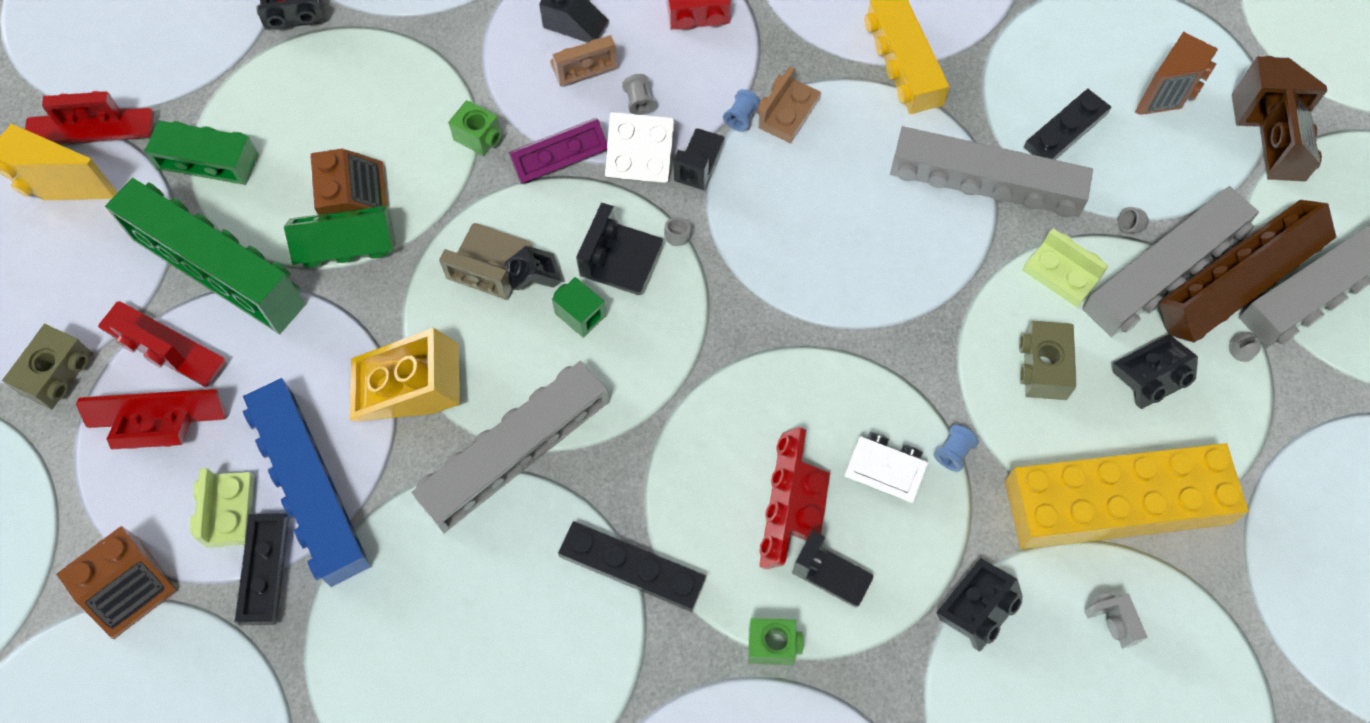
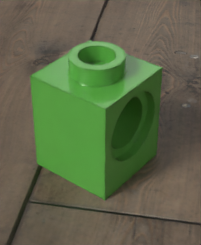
(465, 126)
(759, 651)

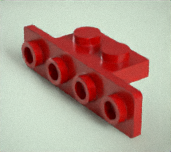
(89, 119)
(161, 344)
(150, 417)
(795, 499)

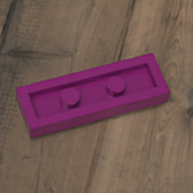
(558, 150)

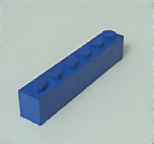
(306, 484)

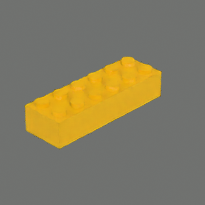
(1125, 496)

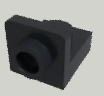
(532, 266)

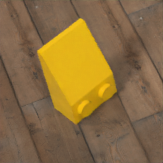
(49, 169)
(406, 378)

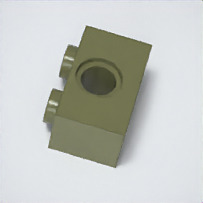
(1058, 345)
(31, 371)

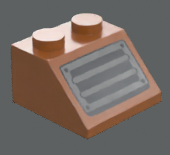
(1179, 76)
(346, 181)
(117, 582)

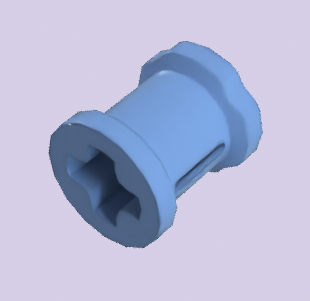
(745, 104)
(956, 448)

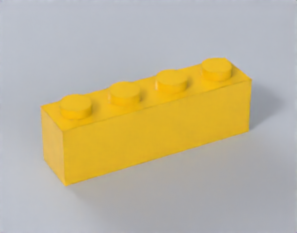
(907, 55)

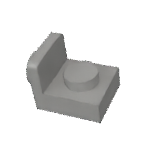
(1123, 618)

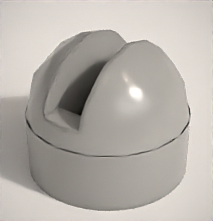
(1132, 216)
(677, 231)
(1247, 352)

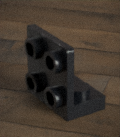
(617, 253)

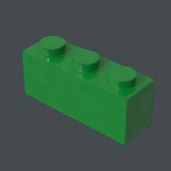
(201, 152)
(340, 236)

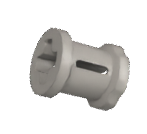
(638, 93)

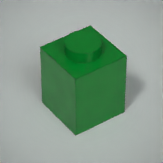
(578, 306)

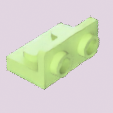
(1065, 267)
(222, 508)

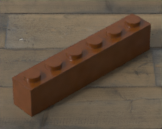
(1247, 270)

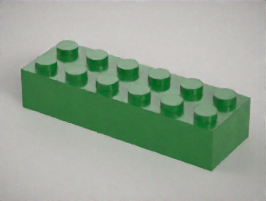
(207, 255)

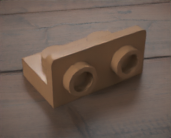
(584, 60)
(787, 106)

